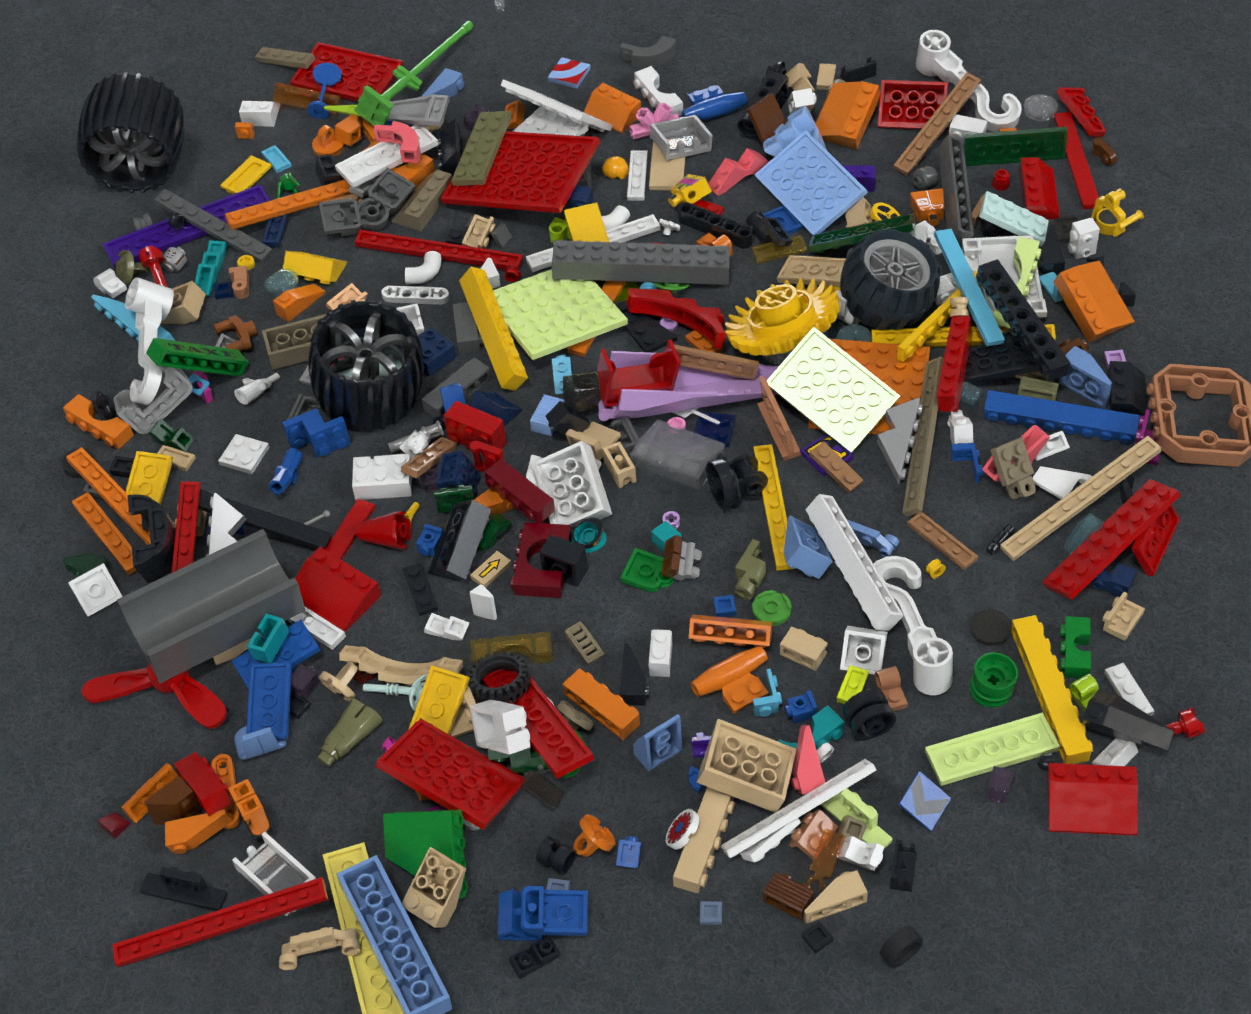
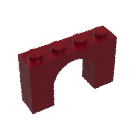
(532, 581)

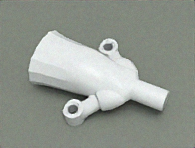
(254, 388)

